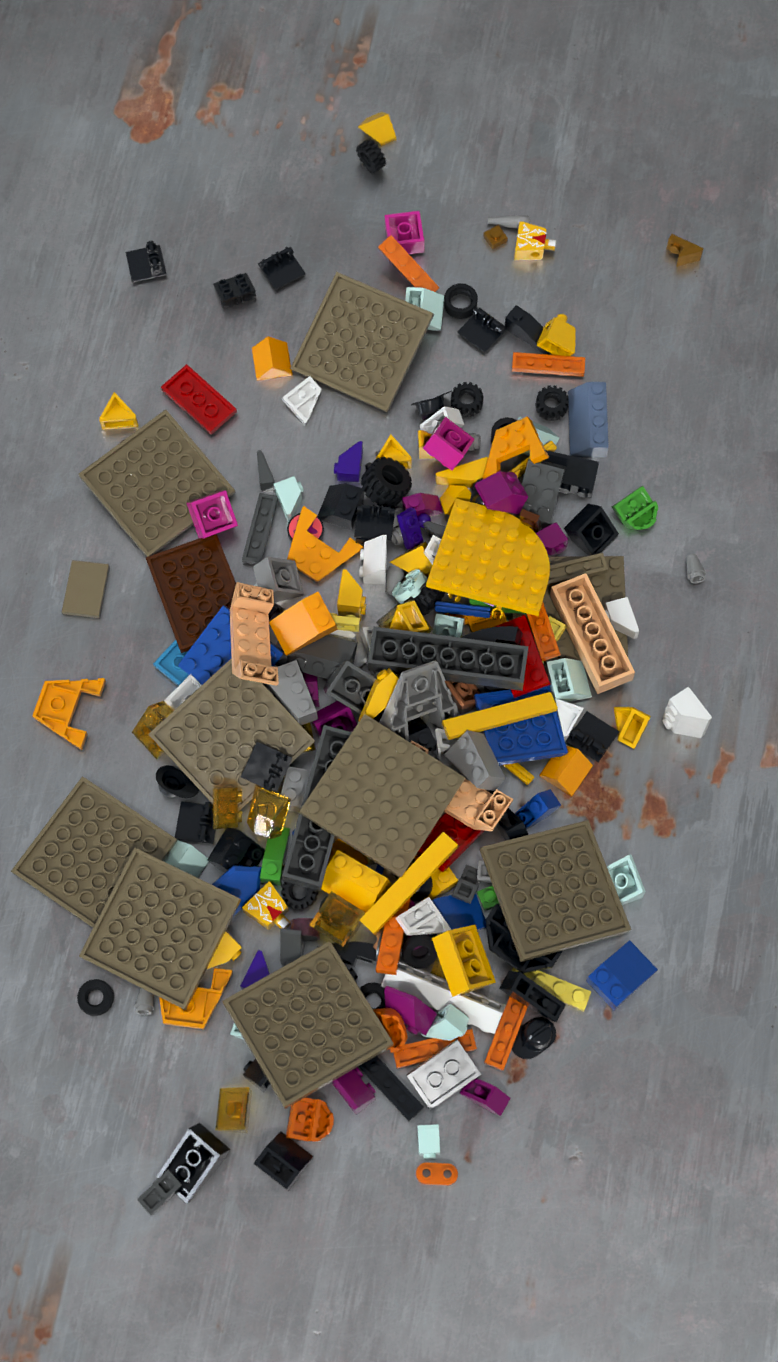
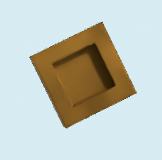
(495, 236)

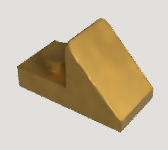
(687, 251)

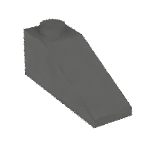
(291, 945)

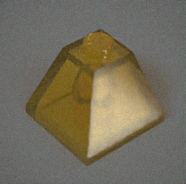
(267, 813)

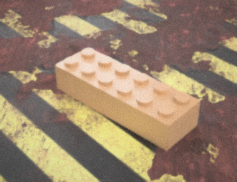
(592, 633)

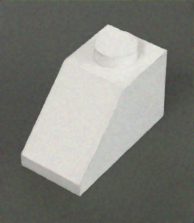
(433, 422)
(622, 617)

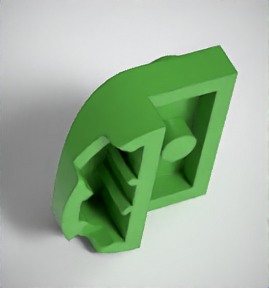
(637, 510)

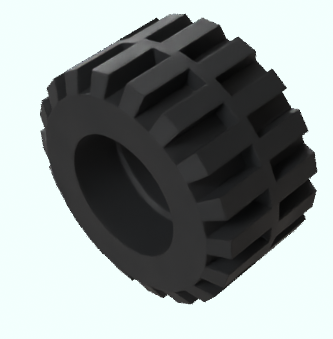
(386, 482)

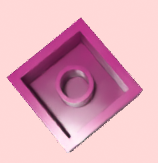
(406, 230)
(448, 443)
(212, 514)

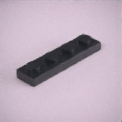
(391, 1087)

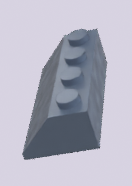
(588, 420)

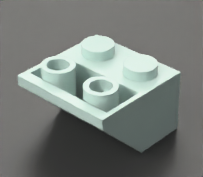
(429, 301)
(567, 680)

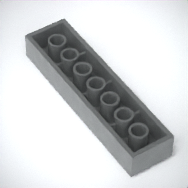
(459, 658)
(310, 842)

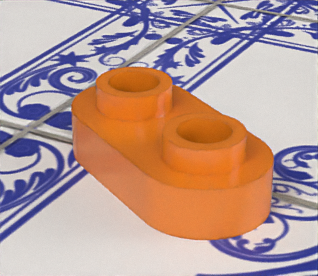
(436, 1176)

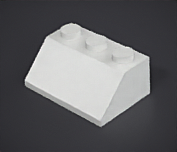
(686, 715)

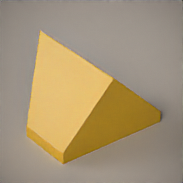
(379, 128)
(117, 415)
(394, 450)
(451, 493)
(414, 559)
(409, 618)
(630, 724)

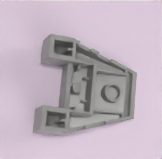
(417, 694)

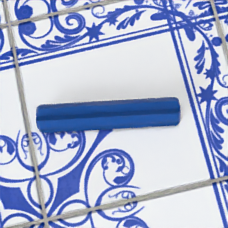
(462, 609)

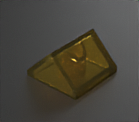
(233, 1109)

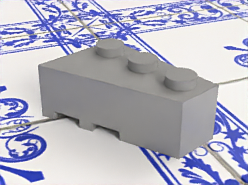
(294, 693)
(476, 760)

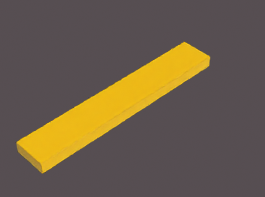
(500, 715)
(409, 883)

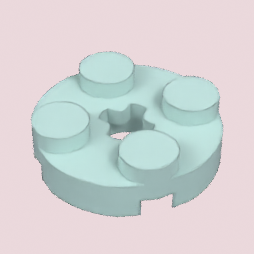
(410, 586)

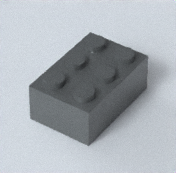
(542, 485)

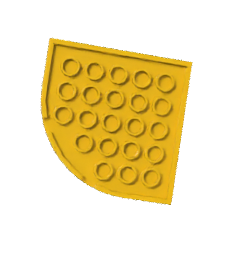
(491, 559)

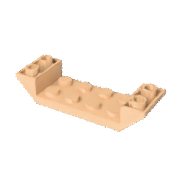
(251, 634)
(476, 806)

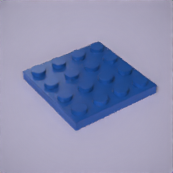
(214, 649)
(523, 740)

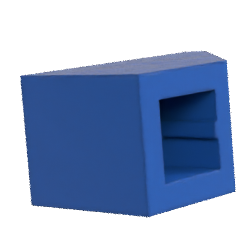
(538, 808)

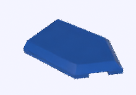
(240, 882)

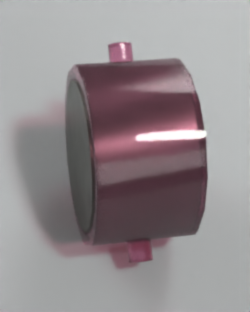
(308, 932)

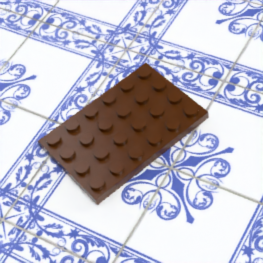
(192, 586)

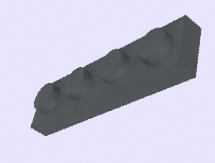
(260, 528)

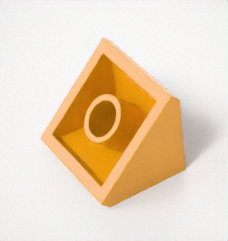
(271, 359)
(567, 771)

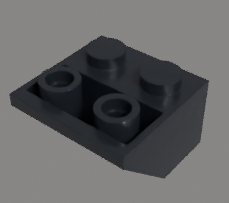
(235, 849)
(283, 1160)

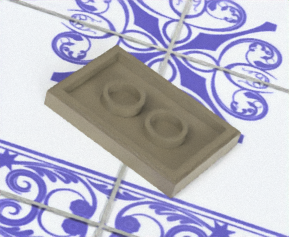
(85, 589)

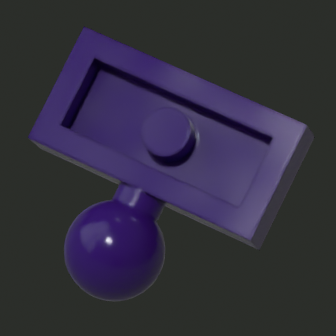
(410, 527)

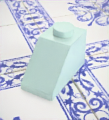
(289, 496)
(448, 1024)
(428, 1141)

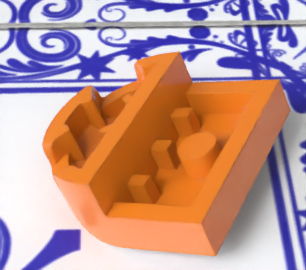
(394, 1027)
(309, 1120)

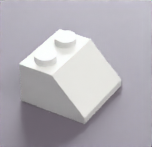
(375, 561)

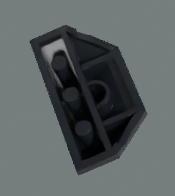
(502, 945)

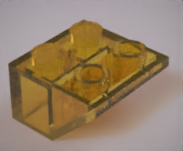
(150, 720)

